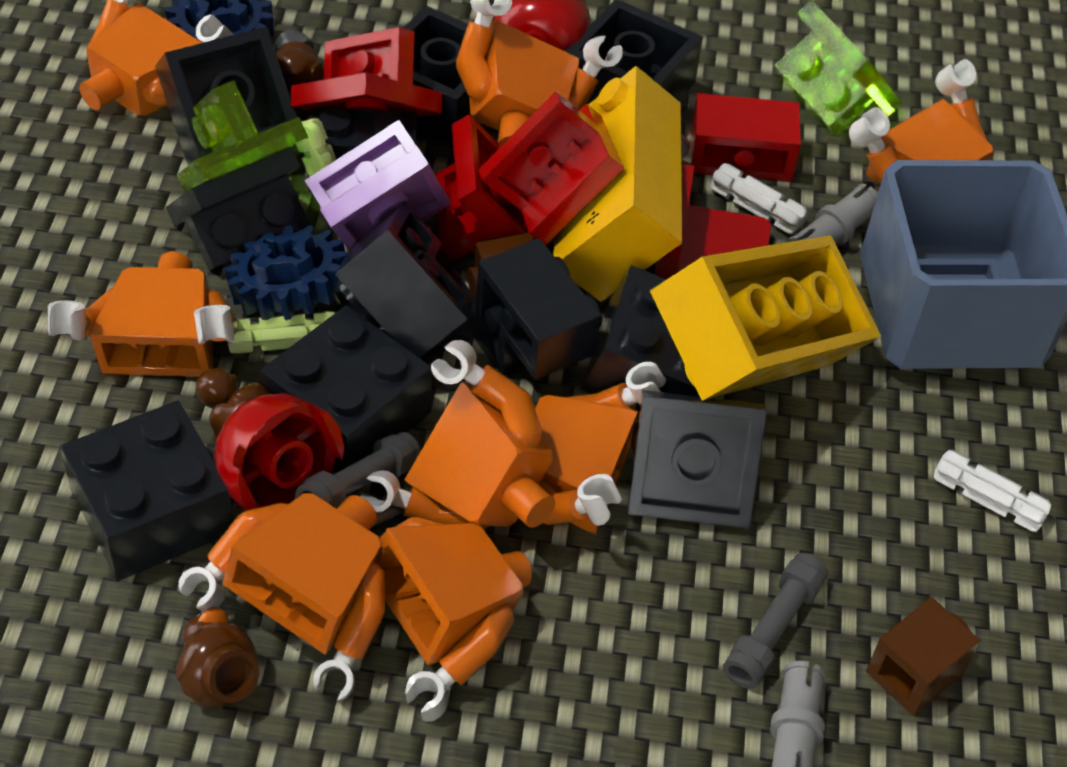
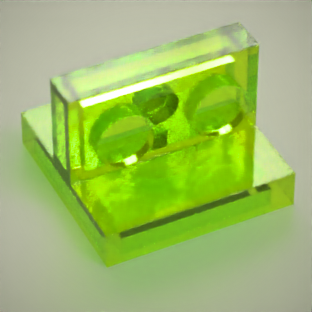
(834, 73)
(230, 132)

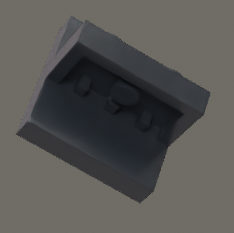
(241, 207)
(696, 459)

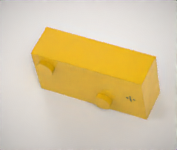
(641, 209)
(763, 314)

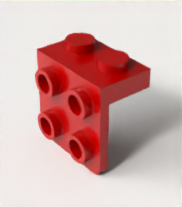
(710, 232)

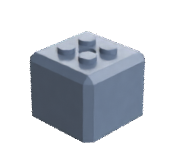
(967, 264)

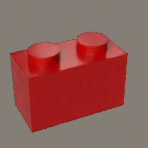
(748, 134)

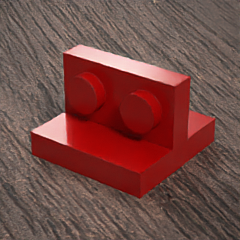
(369, 74)
(554, 165)
(476, 208)

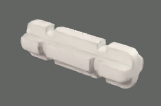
(758, 198)
(992, 490)

